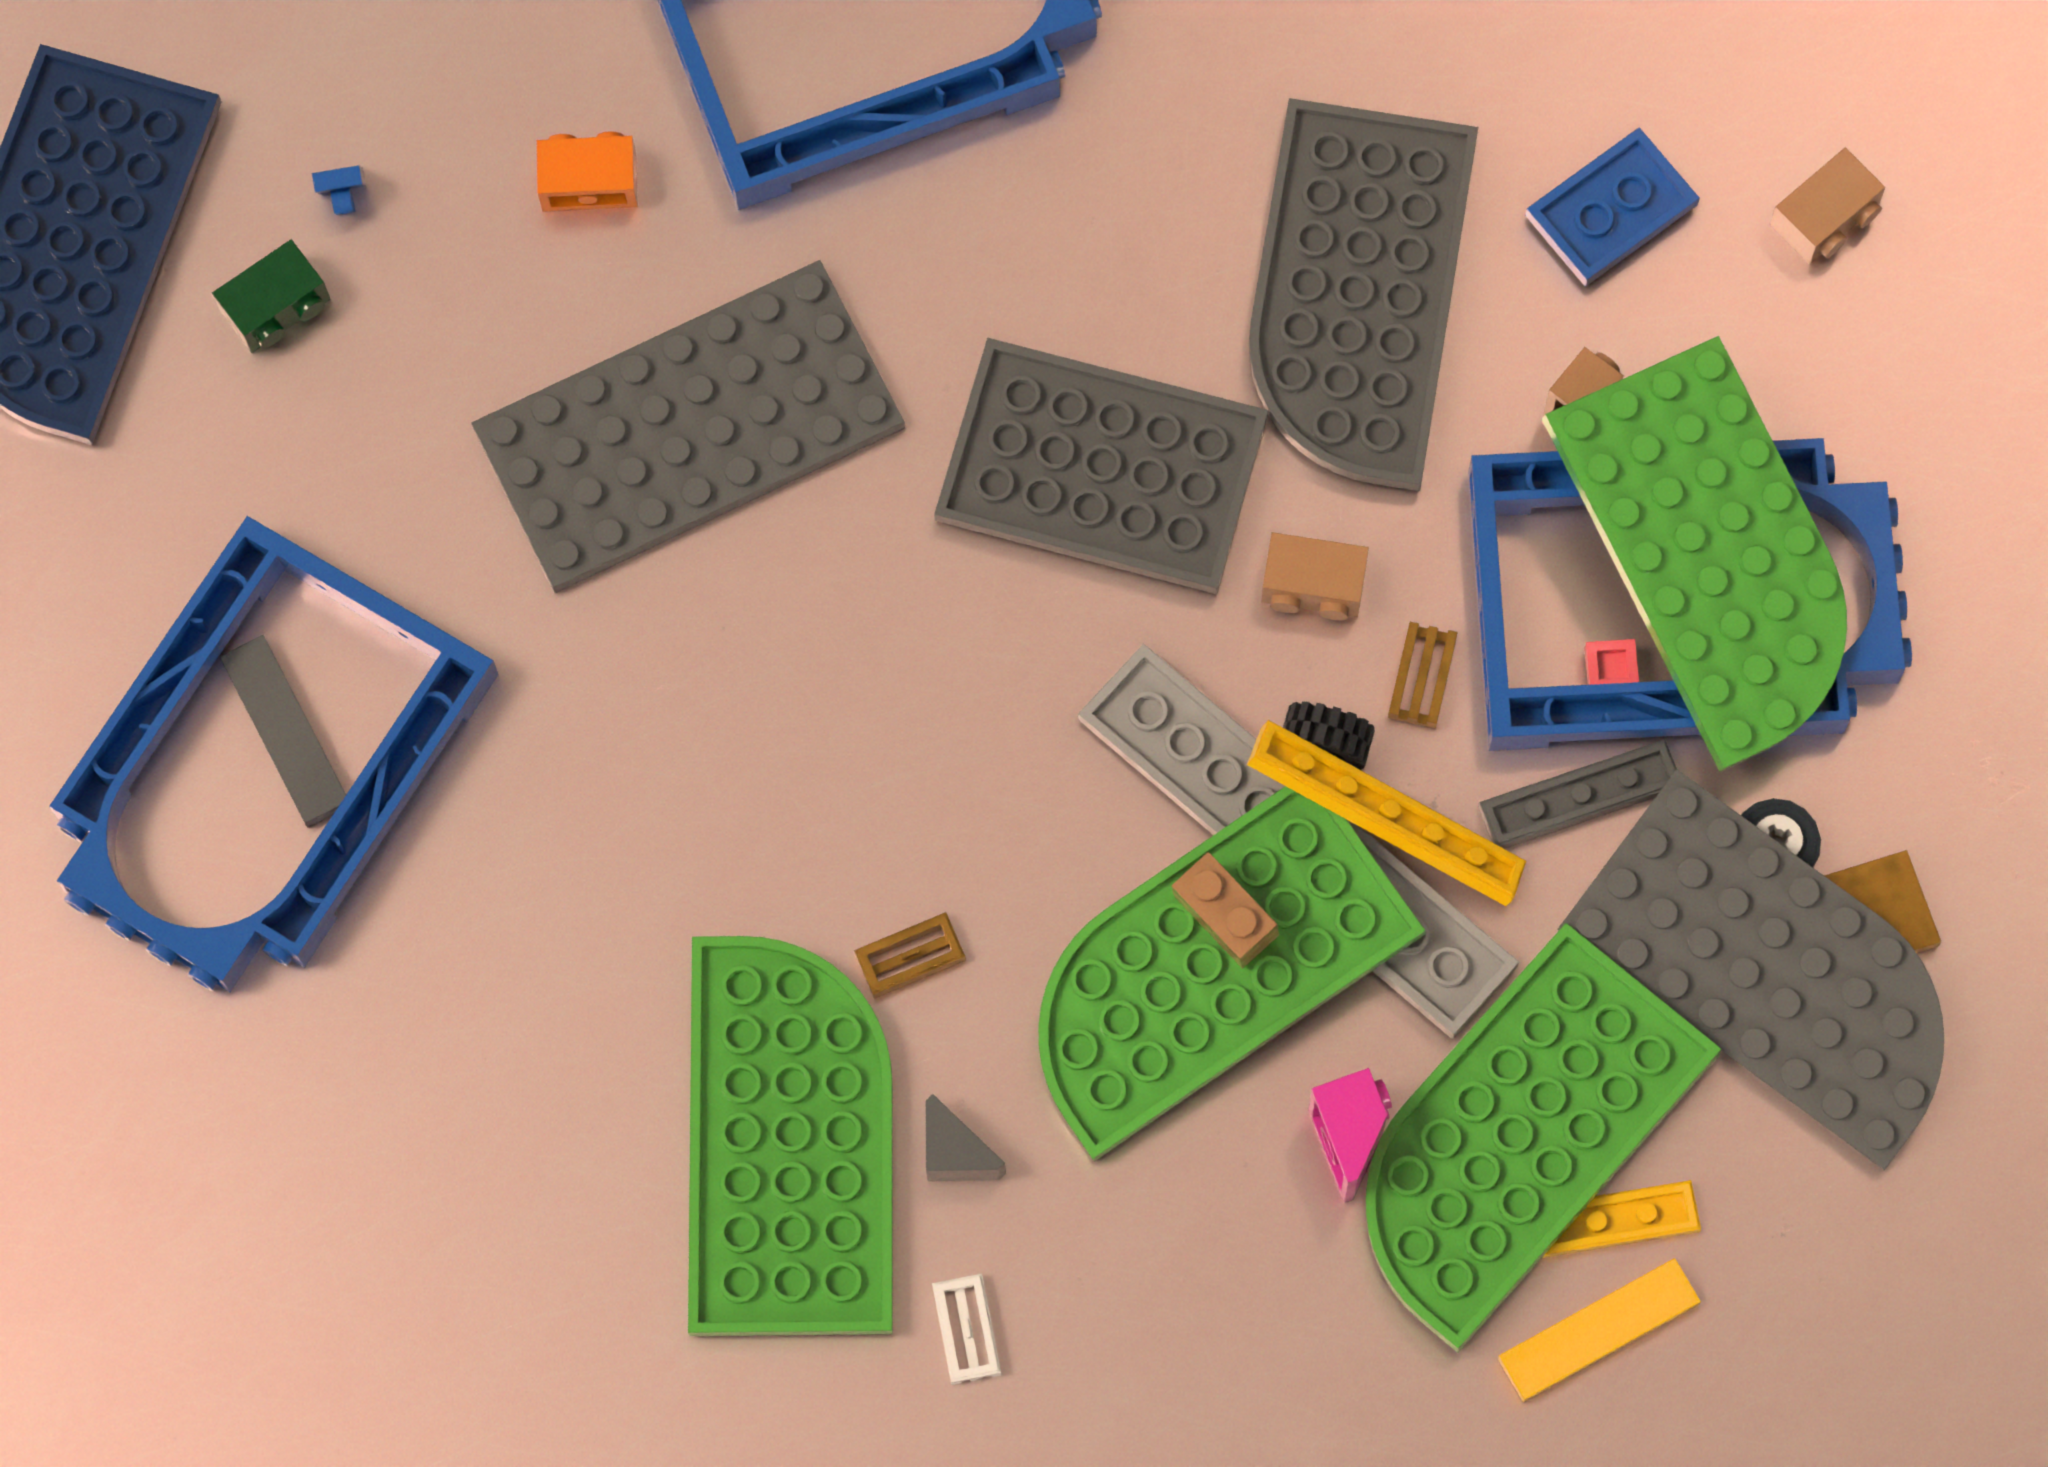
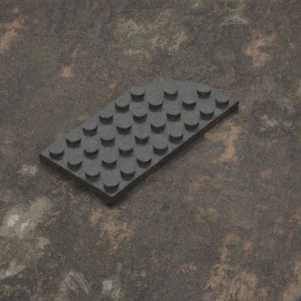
(1359, 285)
(1772, 966)

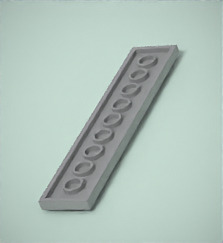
(1201, 764)

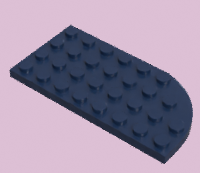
(85, 217)

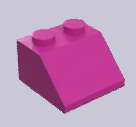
(1349, 1124)

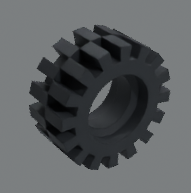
(1332, 731)

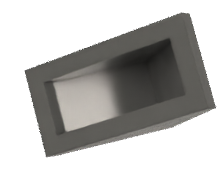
(954, 1150)

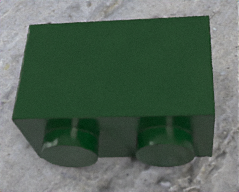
(272, 296)

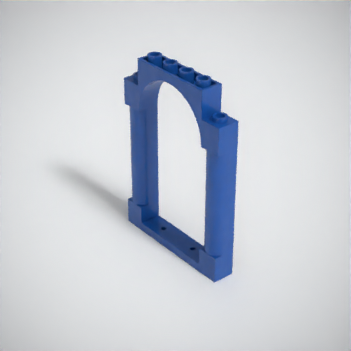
(1007, 80)
(1543, 715)
(306, 907)

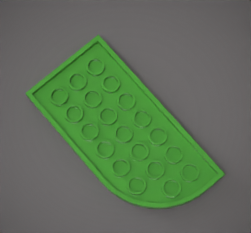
(1710, 545)
(1159, 1009)
(1522, 1131)
(787, 1146)

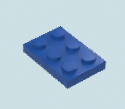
(1612, 206)

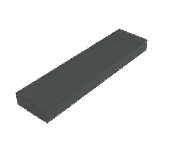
(284, 730)
(1578, 795)

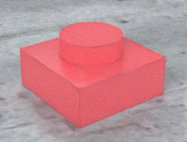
(1611, 662)

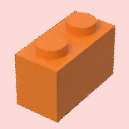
(587, 172)

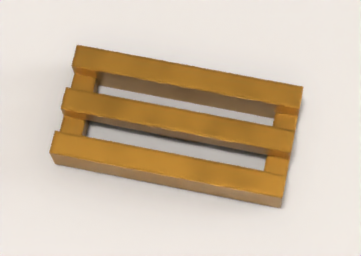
(1431, 636)
(918, 972)

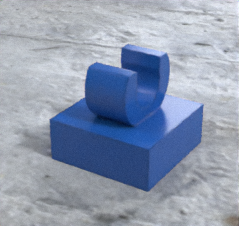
(340, 183)

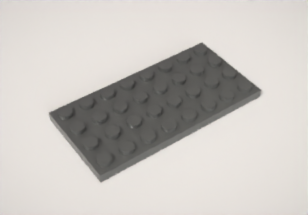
(687, 426)

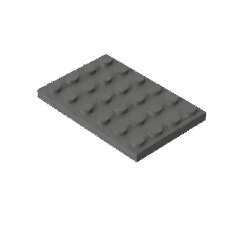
(1101, 465)

